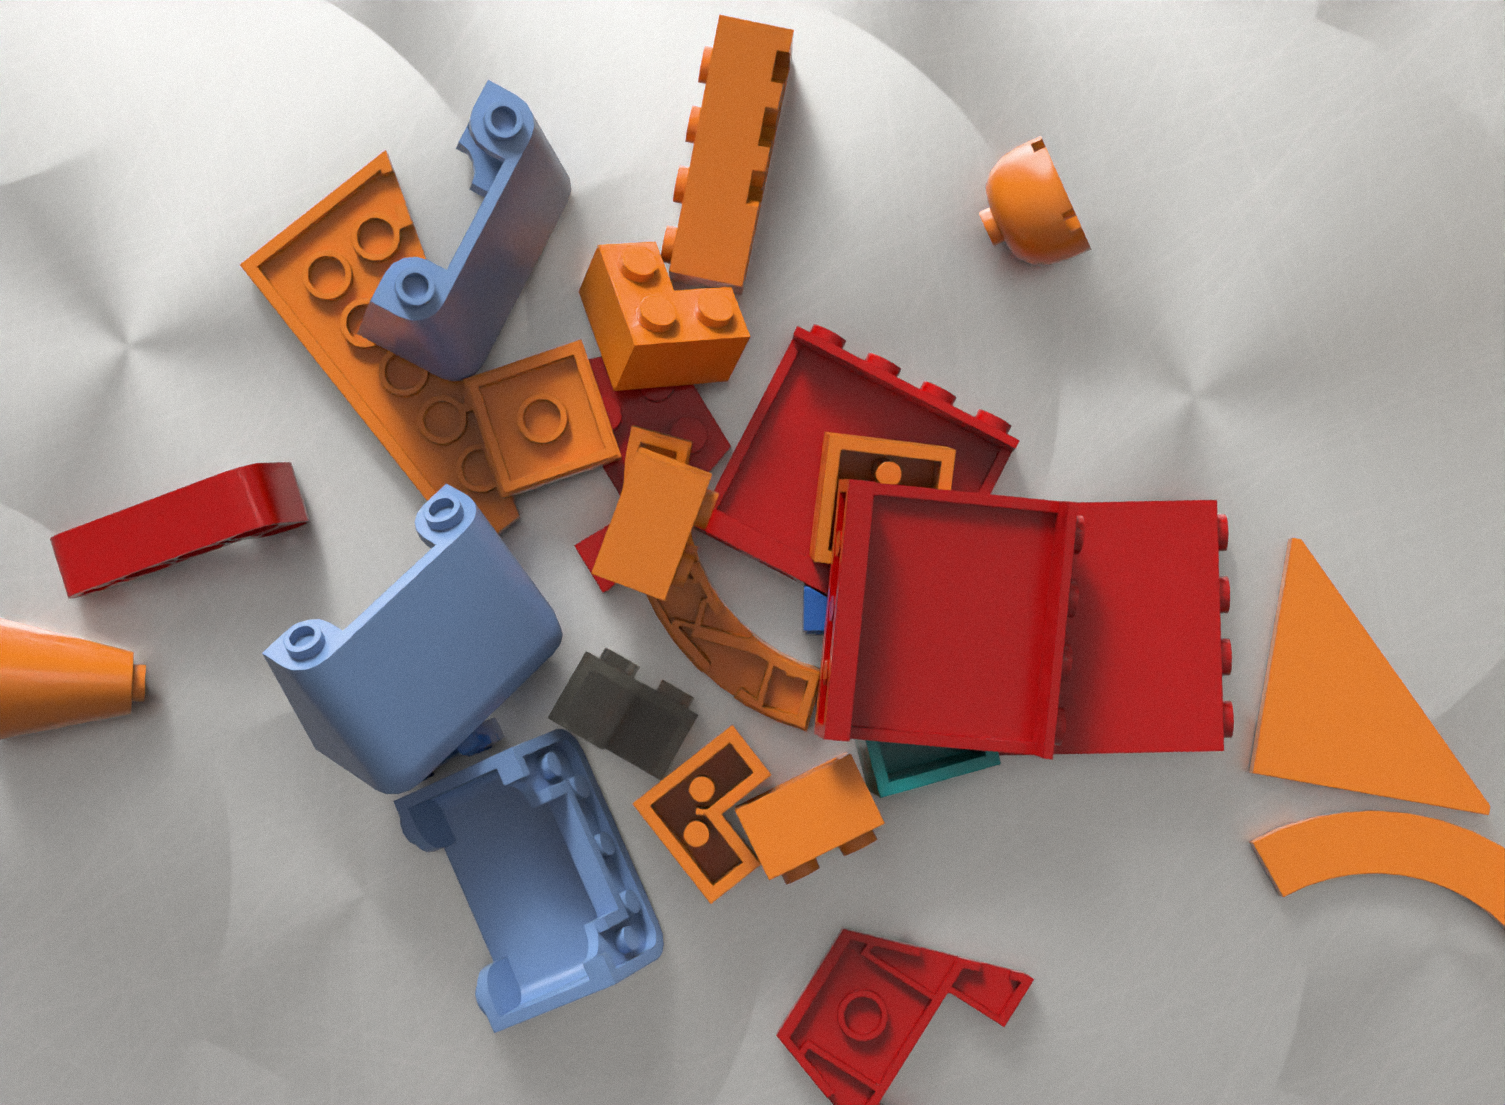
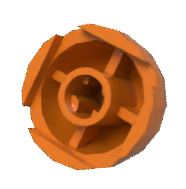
(1032, 208)

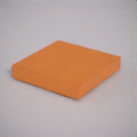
(542, 419)

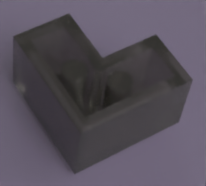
(625, 714)

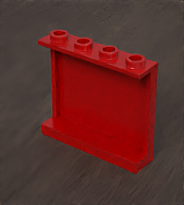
(820, 388)
(948, 618)
(1148, 631)

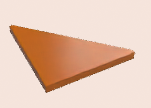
(1340, 710)

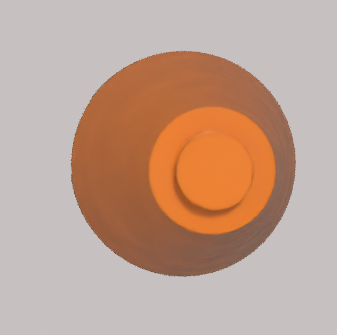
(62, 680)

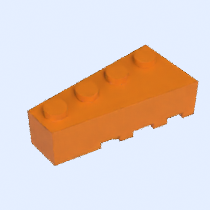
(730, 154)

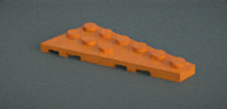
(321, 283)

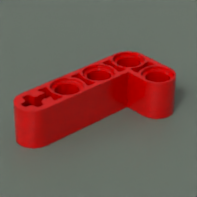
(179, 526)

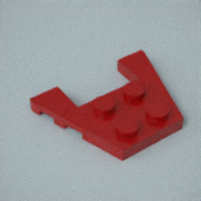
(667, 410)
(874, 1004)

